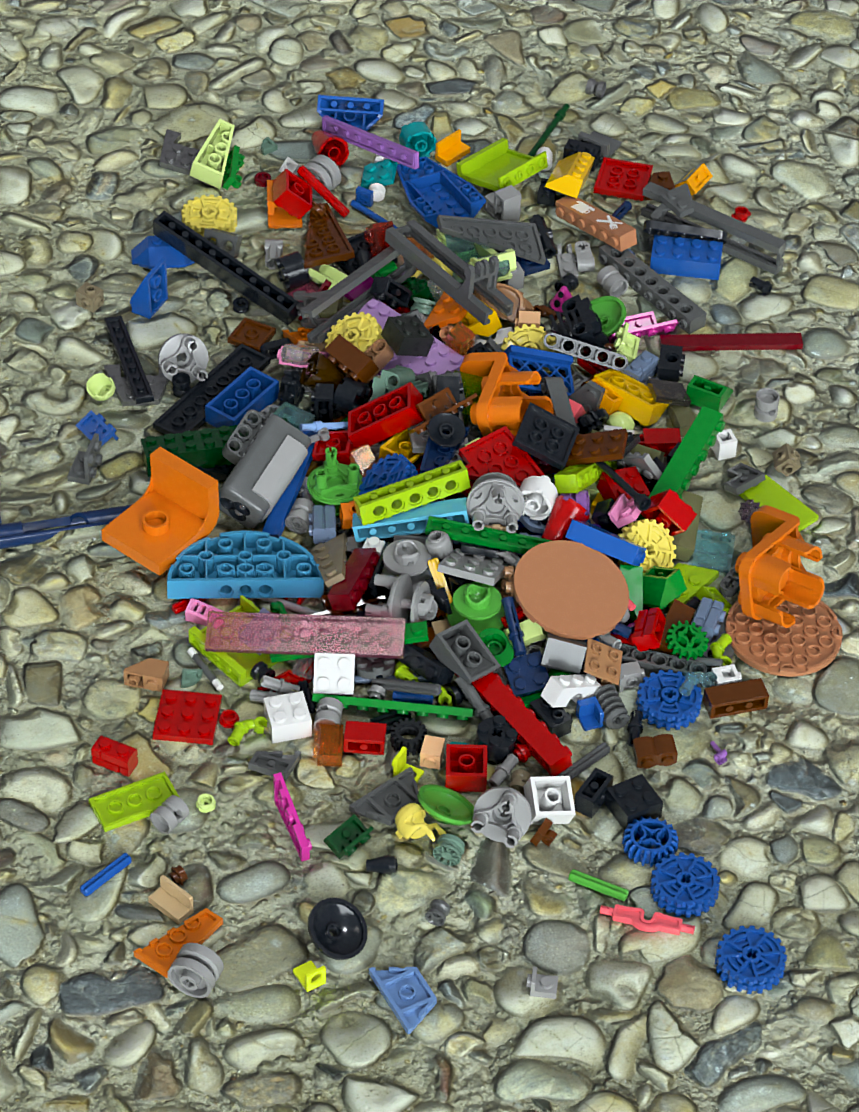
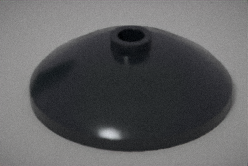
(343, 922)

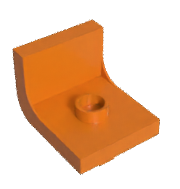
(169, 516)

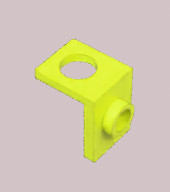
(399, 764)
(310, 975)

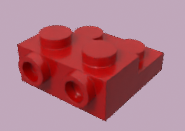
(340, 441)

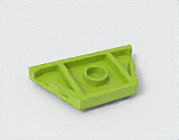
(694, 578)

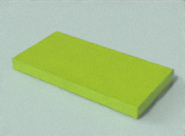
(772, 494)
(131, 801)

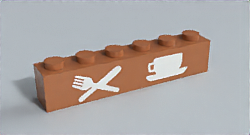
(596, 222)

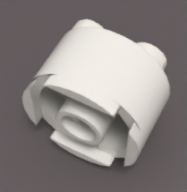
(538, 496)

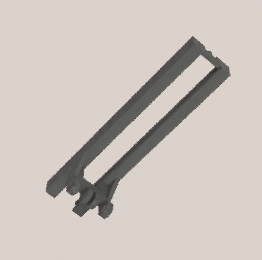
(723, 223)
(476, 277)
(316, 302)

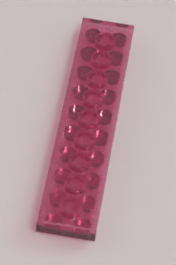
(305, 634)

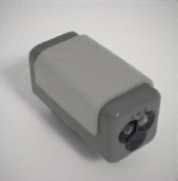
(263, 466)

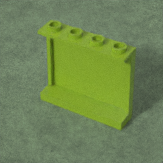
(500, 166)
(234, 665)

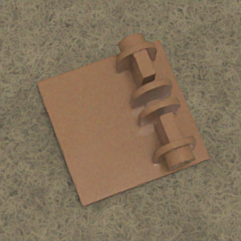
(603, 662)

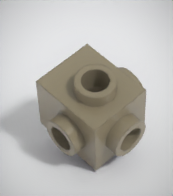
(89, 297)
(786, 460)

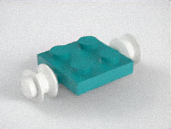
(378, 175)

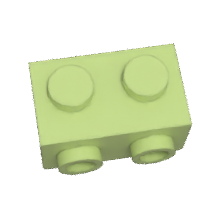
(327, 272)
(626, 343)

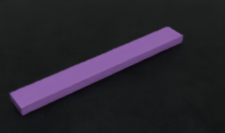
(371, 142)

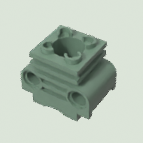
(395, 378)

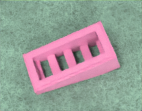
(199, 607)

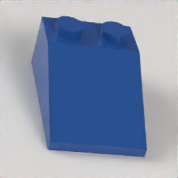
(151, 292)

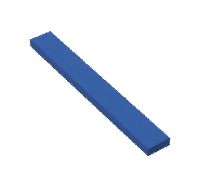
(276, 519)

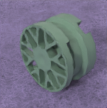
(423, 305)
(450, 848)

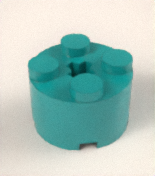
(418, 138)

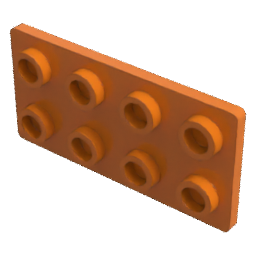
(278, 216)

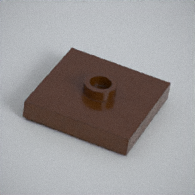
(251, 334)

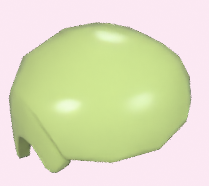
(100, 387)
(621, 420)

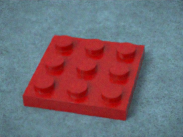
(622, 179)
(187, 717)

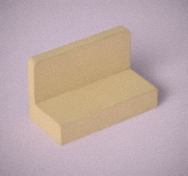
(172, 900)

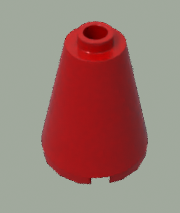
(330, 146)
(561, 518)

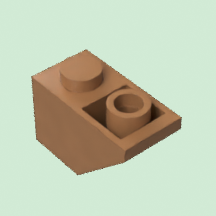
(147, 674)

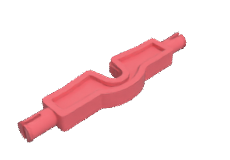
(635, 917)

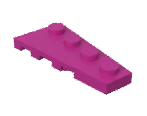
(290, 818)

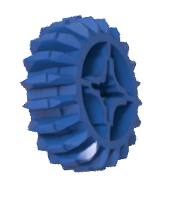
(651, 834)

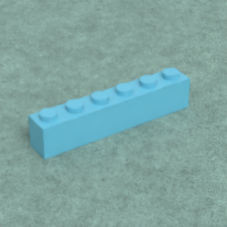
(412, 521)

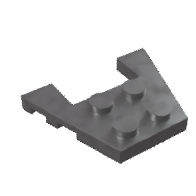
(176, 156)
(157, 385)

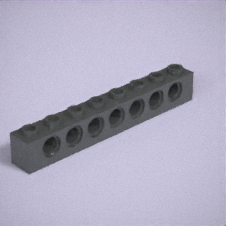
(654, 288)

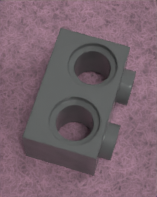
(222, 238)

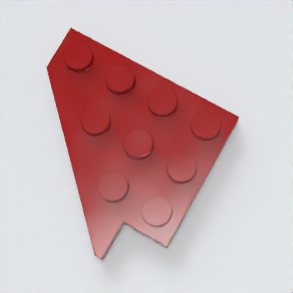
(498, 454)

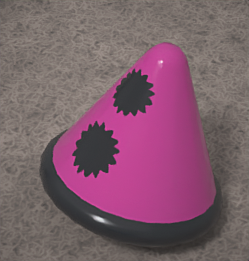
(559, 298)

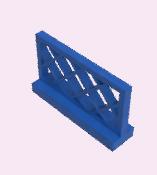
(540, 359)

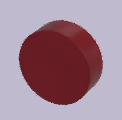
(261, 179)

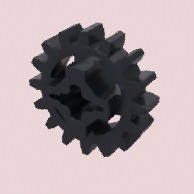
(592, 420)

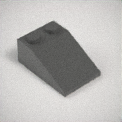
(464, 652)

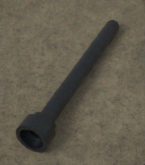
(641, 501)

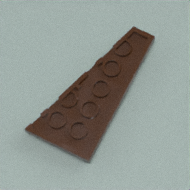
(326, 241)

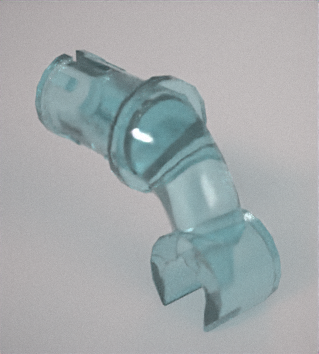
(694, 678)

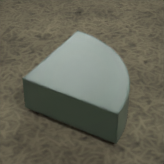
(268, 146)
(190, 677)

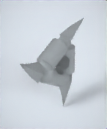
(509, 557)

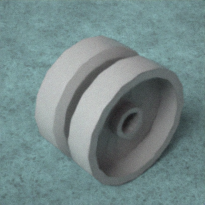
(325, 171)
(195, 970)

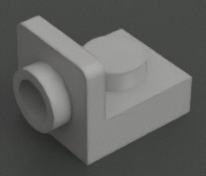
(542, 985)

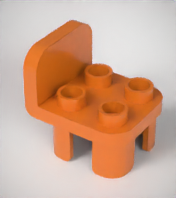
(501, 397)
(774, 568)

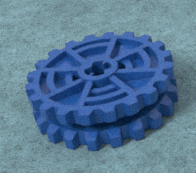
(386, 472)
(664, 704)
(684, 885)
(750, 959)

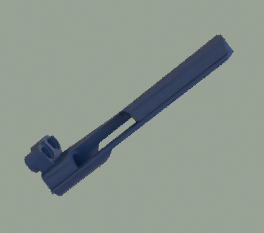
(29, 533)

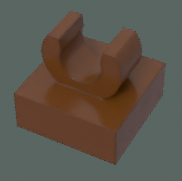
(544, 834)

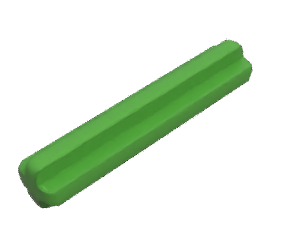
(598, 885)

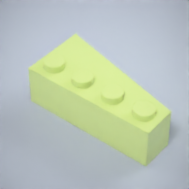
(213, 156)

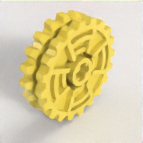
(209, 213)
(358, 329)
(528, 337)
(654, 538)

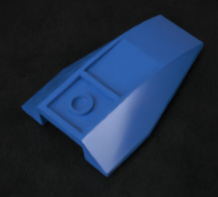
(438, 191)

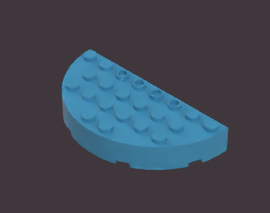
(244, 565)

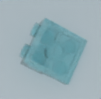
(714, 550)

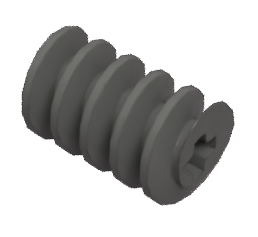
(614, 710)

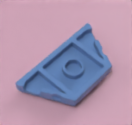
(405, 994)

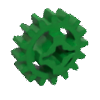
(687, 640)

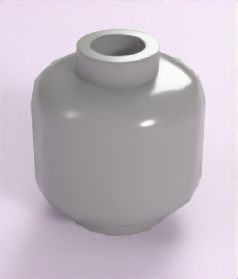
(439, 544)

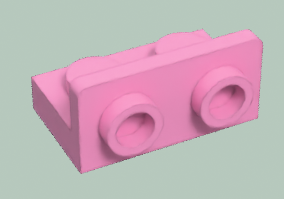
(623, 511)

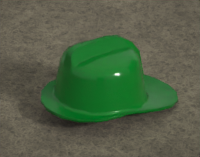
(498, 645)

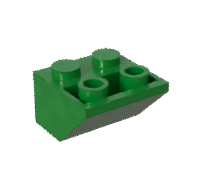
(708, 393)
(662, 586)

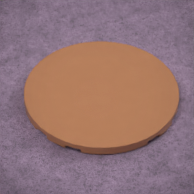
(570, 589)
(786, 651)

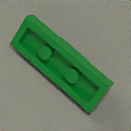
(232, 167)

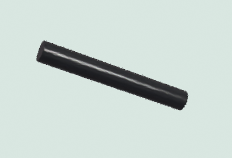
(379, 567)

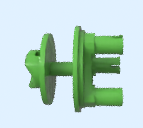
(334, 482)
(477, 604)

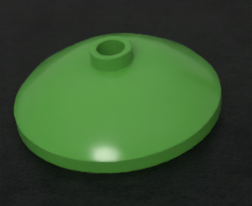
(611, 313)
(445, 805)

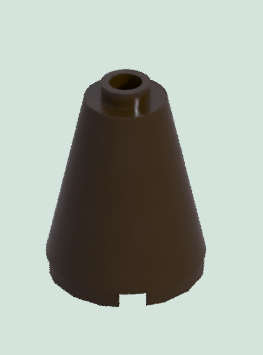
(321, 371)

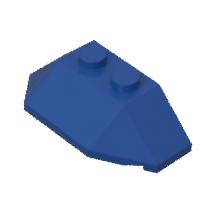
(351, 110)
(152, 250)

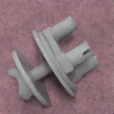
(495, 501)
(407, 557)
(402, 601)

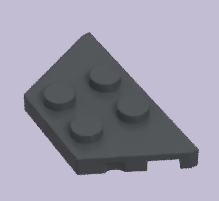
(388, 798)

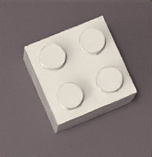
(334, 673)
(287, 717)
(550, 798)

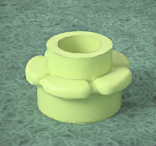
(205, 803)

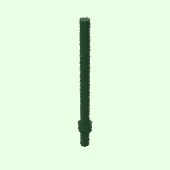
(559, 116)

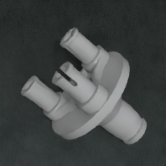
(191, 360)
(502, 815)

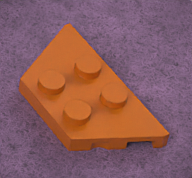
(445, 312)

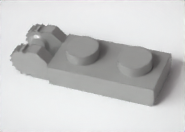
(566, 261)

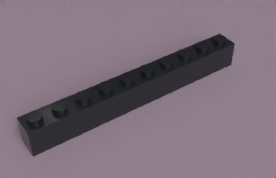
(225, 267)

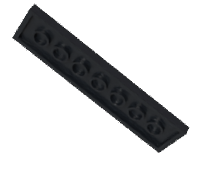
(189, 410)

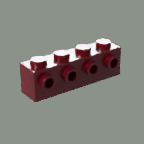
(359, 569)

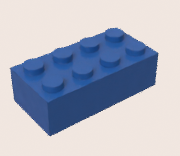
(686, 257)
(247, 392)

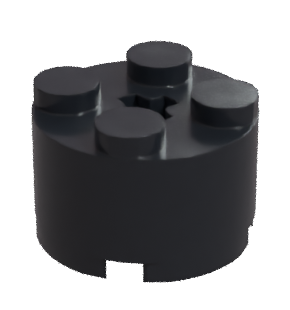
(292, 271)
(351, 395)
(498, 737)

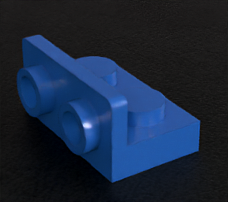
(96, 424)

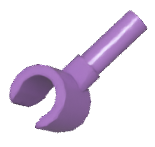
(720, 756)

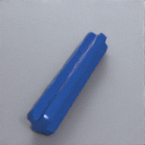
(105, 874)

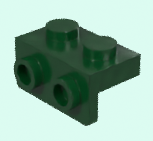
(347, 836)

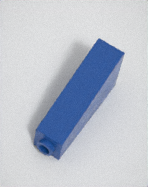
(606, 542)

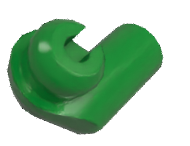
(278, 607)

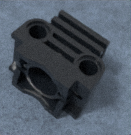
(579, 323)

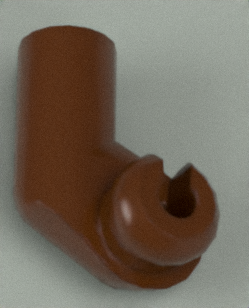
(545, 311)

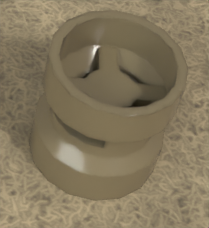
(519, 779)

